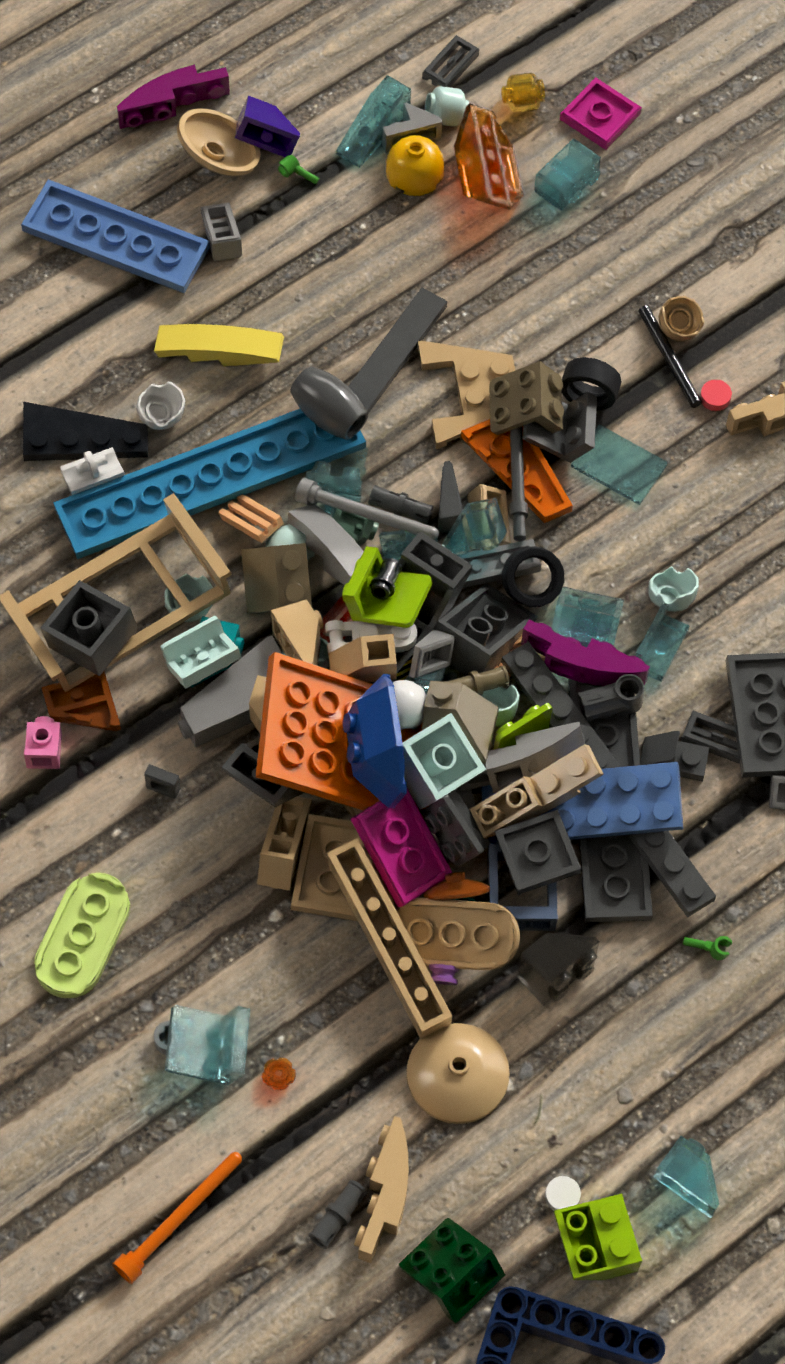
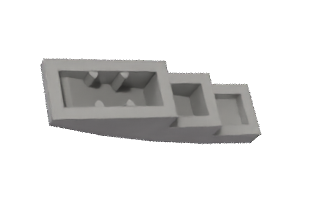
(327, 540)

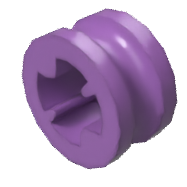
(443, 974)

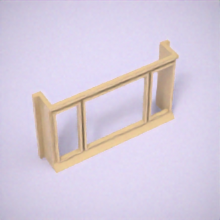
(178, 520)

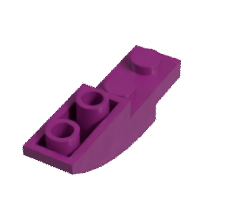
(161, 95)
(594, 665)

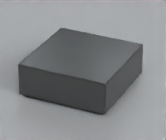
(162, 781)

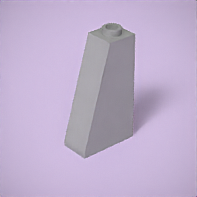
(225, 701)

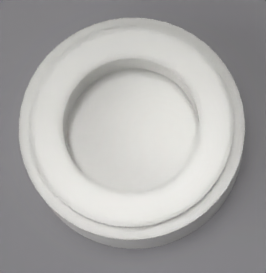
(562, 1193)

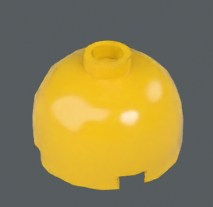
(415, 165)

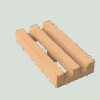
(250, 509)

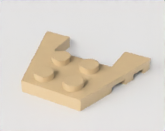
(473, 374)

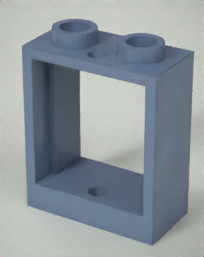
(528, 917)

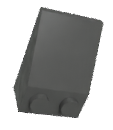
(484, 629)

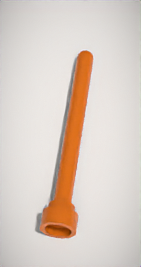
(130, 1265)

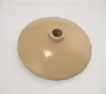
(211, 142)
(452, 1093)

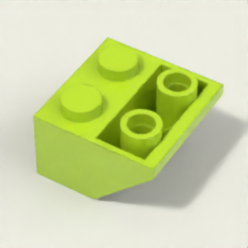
(598, 1239)

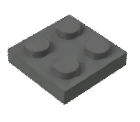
(537, 852)

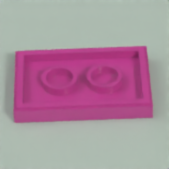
(401, 848)

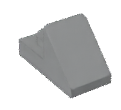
(415, 122)

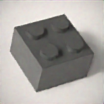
(89, 627)

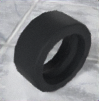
(594, 372)
(555, 585)

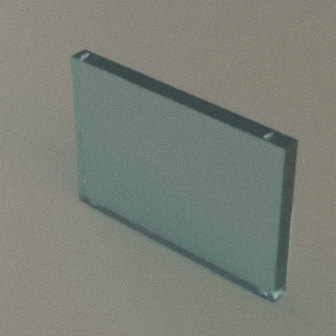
(621, 465)

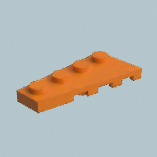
(541, 485)

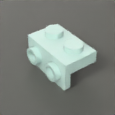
(199, 652)

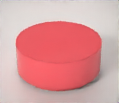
(716, 395)

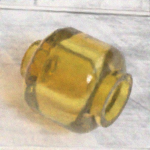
(523, 92)

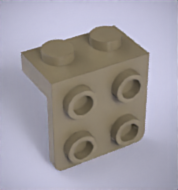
(526, 397)

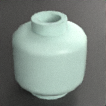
(447, 104)

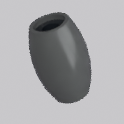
(329, 403)

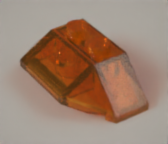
(487, 159)

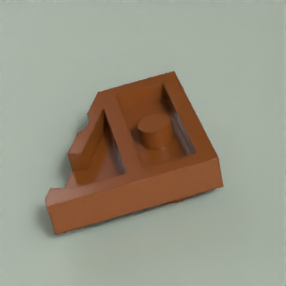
(84, 705)

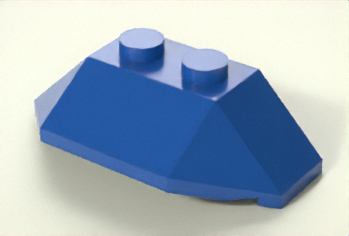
(377, 743)

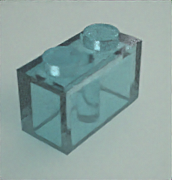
(567, 174)

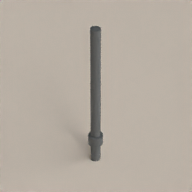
(518, 507)

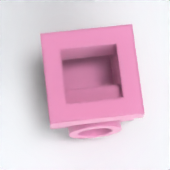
(47, 752)

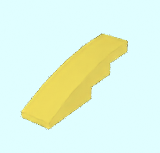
(219, 342)

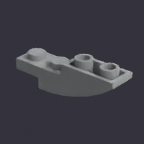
(529, 756)

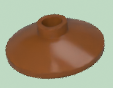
(456, 887)

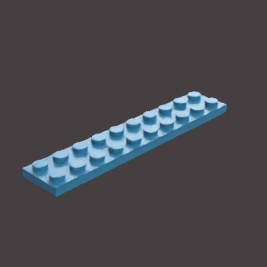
(199, 479)

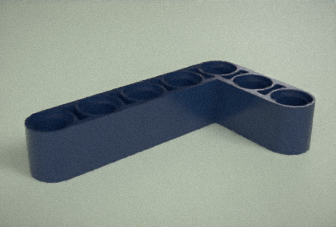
(560, 1332)

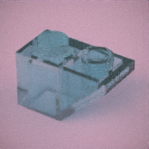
(476, 527)

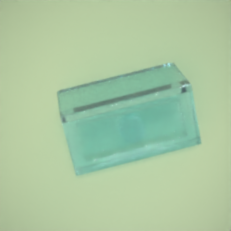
(662, 643)

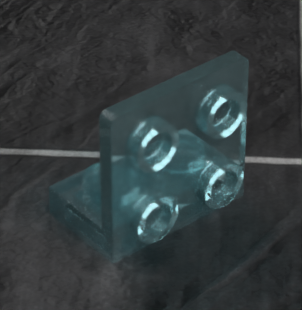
(207, 1044)

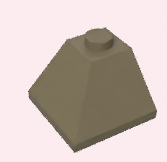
(472, 712)

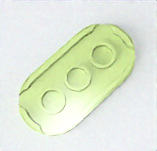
(82, 935)

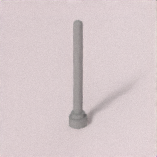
(309, 492)

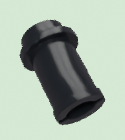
(383, 584)

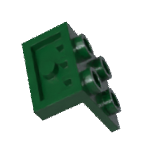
(453, 1268)

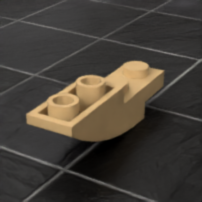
(766, 414)
(537, 794)
(389, 1178)

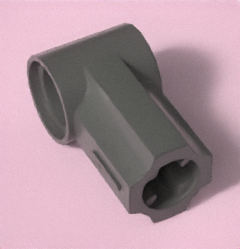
(609, 698)

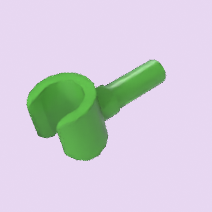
(290, 165)
(710, 946)

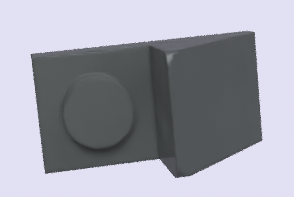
(667, 748)

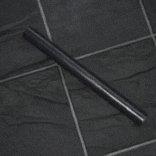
(670, 356)

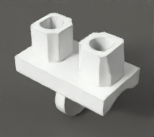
(91, 470)

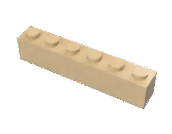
(389, 938)

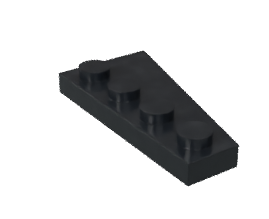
(67, 434)

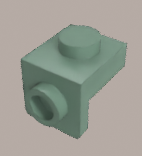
(358, 527)

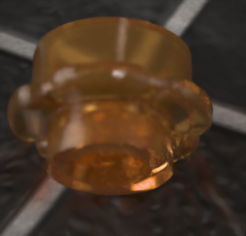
(278, 1082)

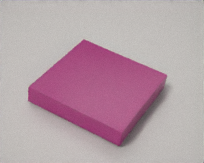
(600, 113)

